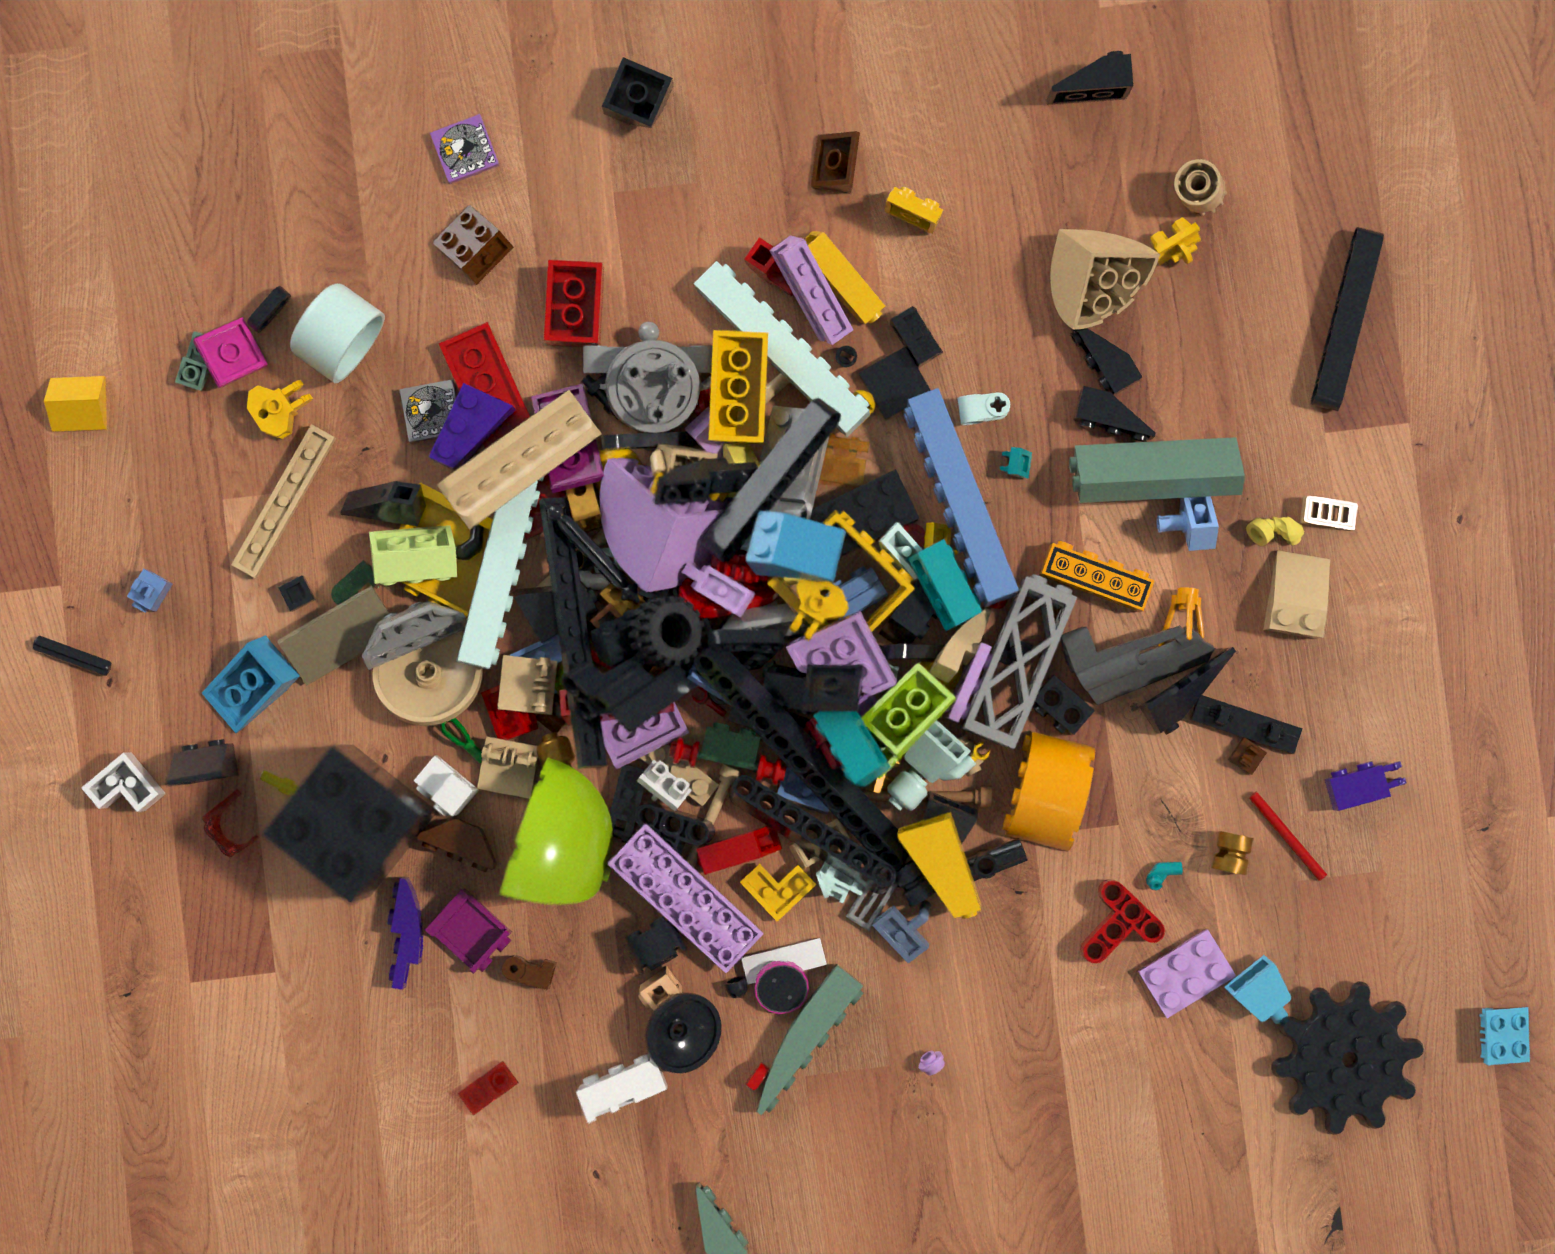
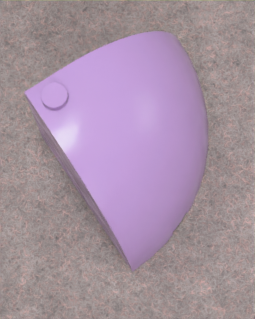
(648, 538)

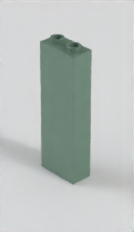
(1157, 470)

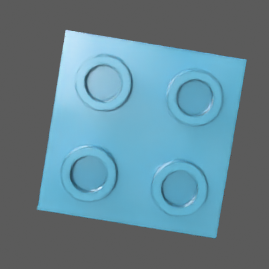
(1505, 1035)

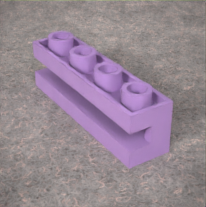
(811, 289)

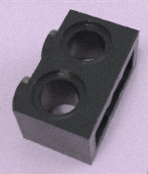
(1065, 699)

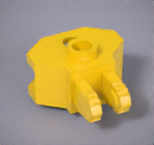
(279, 408)
(818, 607)

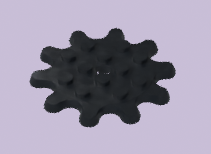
(1323, 1042)

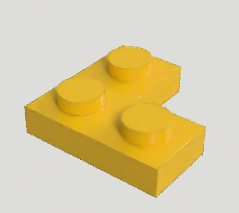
(775, 896)

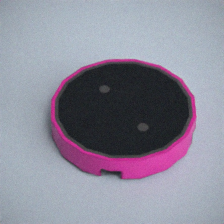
(781, 987)

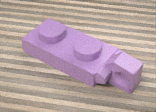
(719, 588)

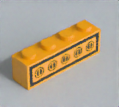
(1097, 577)

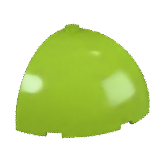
(561, 840)

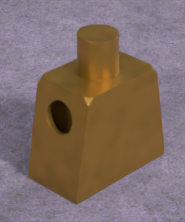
(585, 507)

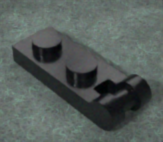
(626, 801)

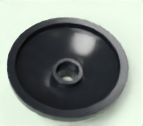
(694, 1038)

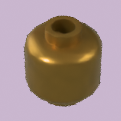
(556, 748)

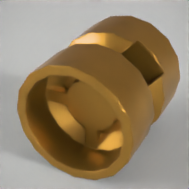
(1232, 853)

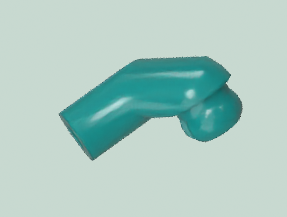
(1160, 872)

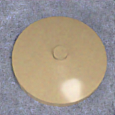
(428, 683)

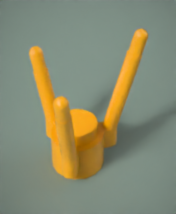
(1189, 601)

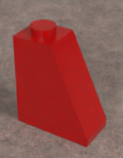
(738, 849)

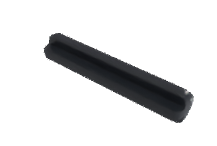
(72, 655)

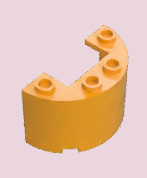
(1051, 791)

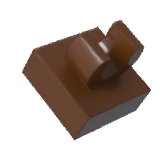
(1247, 756)

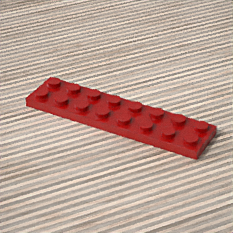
(478, 362)

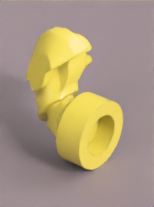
(1262, 530)

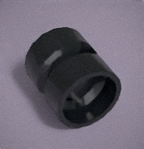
(914, 883)

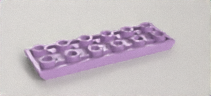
(685, 898)

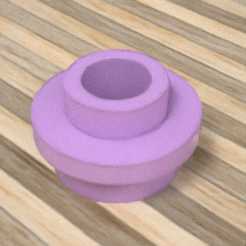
(931, 1062)

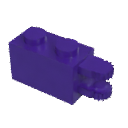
(1361, 785)

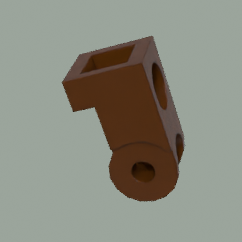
(527, 973)

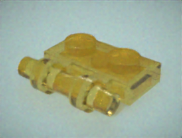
(841, 468)

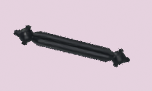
(592, 552)

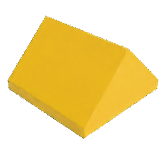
(76, 404)

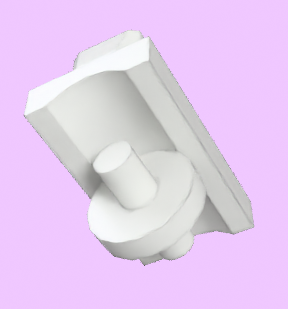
(664, 785)

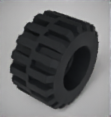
(647, 632)

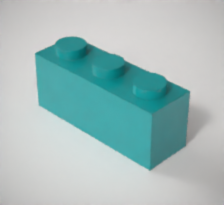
(945, 584)
(852, 745)

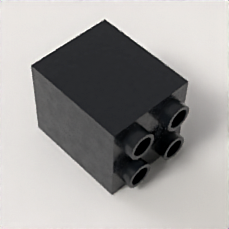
(349, 822)

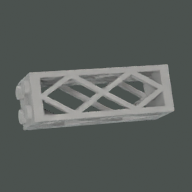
(1046, 597)

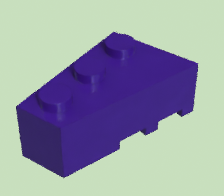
(468, 426)

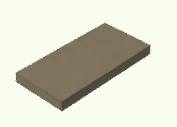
(334, 636)

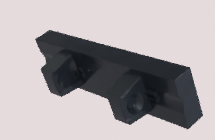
(1246, 724)

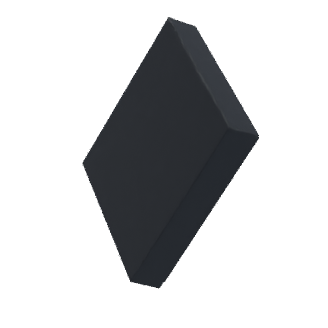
(894, 382)
(832, 687)

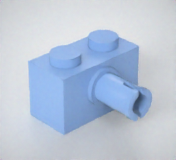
(1196, 521)

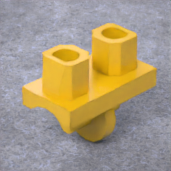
(1179, 245)

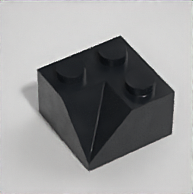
(637, 94)

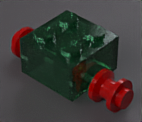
(731, 749)

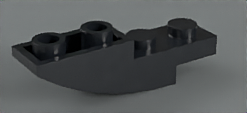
(701, 478)

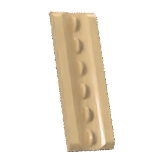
(519, 459)

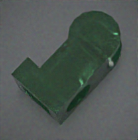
(354, 583)

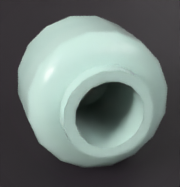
(907, 790)

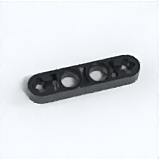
(646, 440)

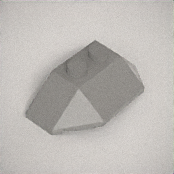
(768, 618)
(410, 631)

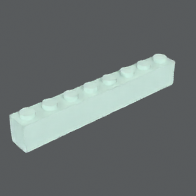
(785, 352)
(495, 580)

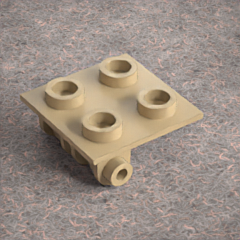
(527, 684)
(507, 767)

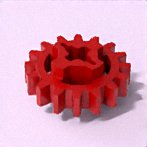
(737, 568)

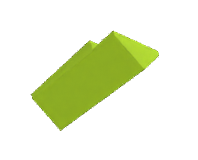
(906, 713)

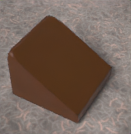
(555, 721)

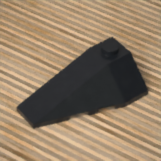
(1176, 701)

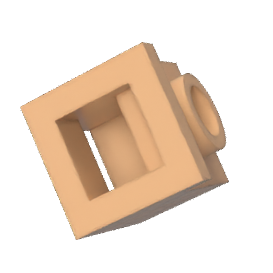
(654, 998)

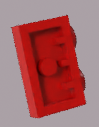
(505, 722)

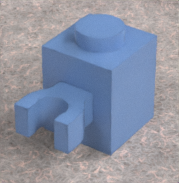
(148, 591)

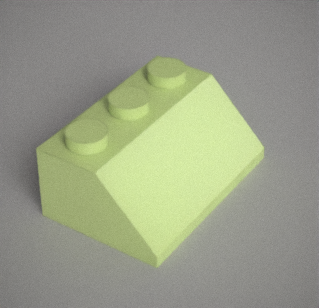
(413, 554)

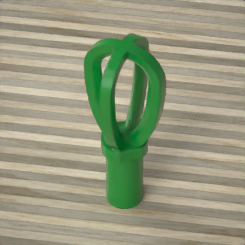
(468, 746)

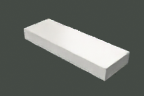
(804, 954)

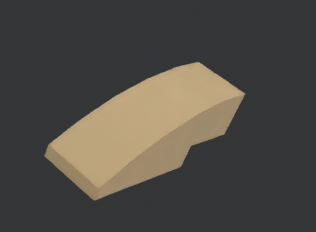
(960, 647)

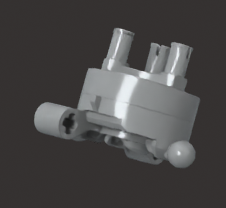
(651, 381)

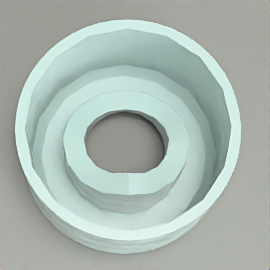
(336, 332)

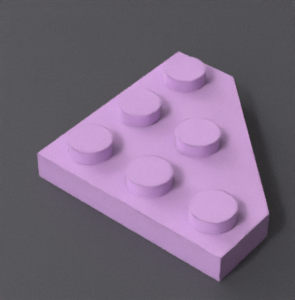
(846, 643)

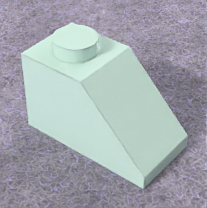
(900, 548)

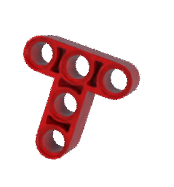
(1125, 924)

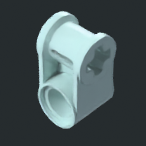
(977, 408)

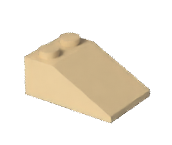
(1298, 595)

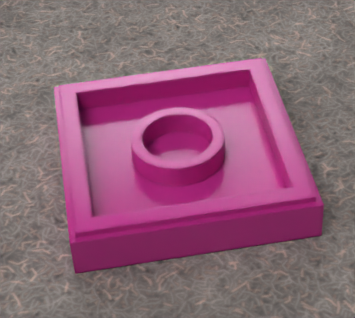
(230, 352)

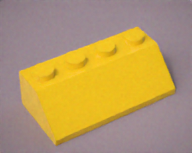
(738, 387)

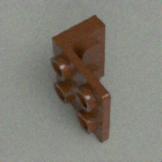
(473, 244)

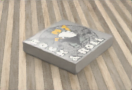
(427, 409)

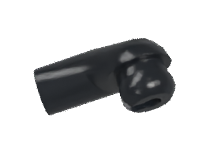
(472, 546)

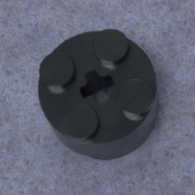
(654, 946)

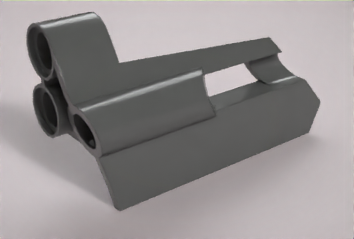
(1122, 669)

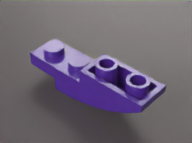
(408, 922)

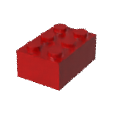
(573, 303)

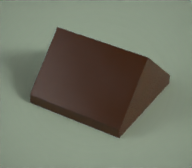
(835, 161)

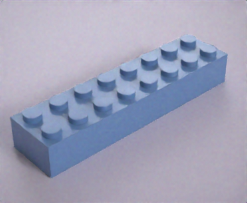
(961, 498)

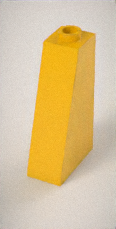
(844, 279)
(941, 858)

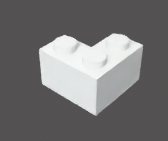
(126, 778)
(446, 787)

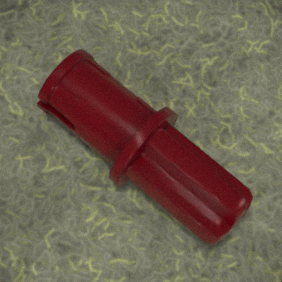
(823, 744)

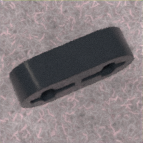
(268, 309)

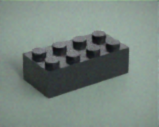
(872, 507)

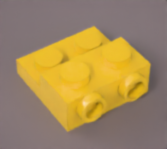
(911, 209)

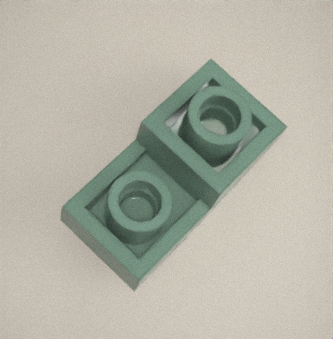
(193, 369)

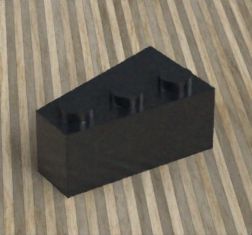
(909, 618)

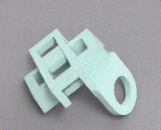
(831, 882)

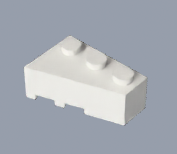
(620, 1087)

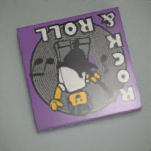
(464, 149)

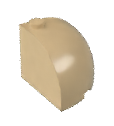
(1097, 275)

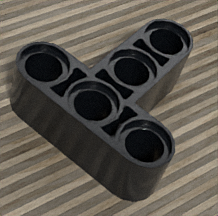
(687, 826)

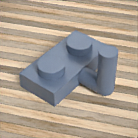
(903, 933)

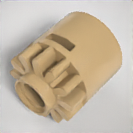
(1196, 175)

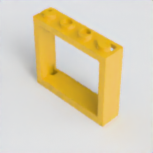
(881, 558)

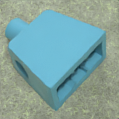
(1261, 990)

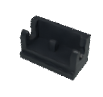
(915, 336)

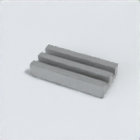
(859, 920)

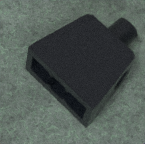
(963, 815)

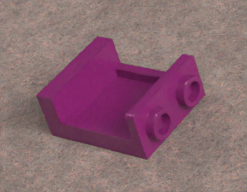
(470, 931)

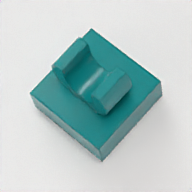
(1018, 463)

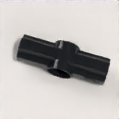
(1002, 856)

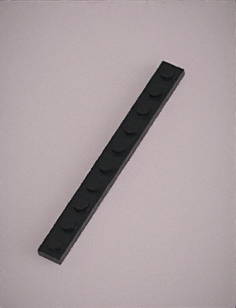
(572, 630)

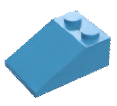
(794, 547)
(250, 683)

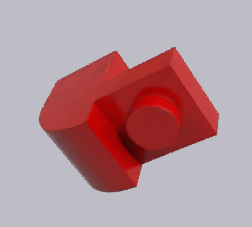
(763, 264)

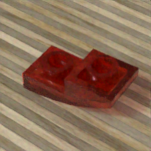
(487, 1088)

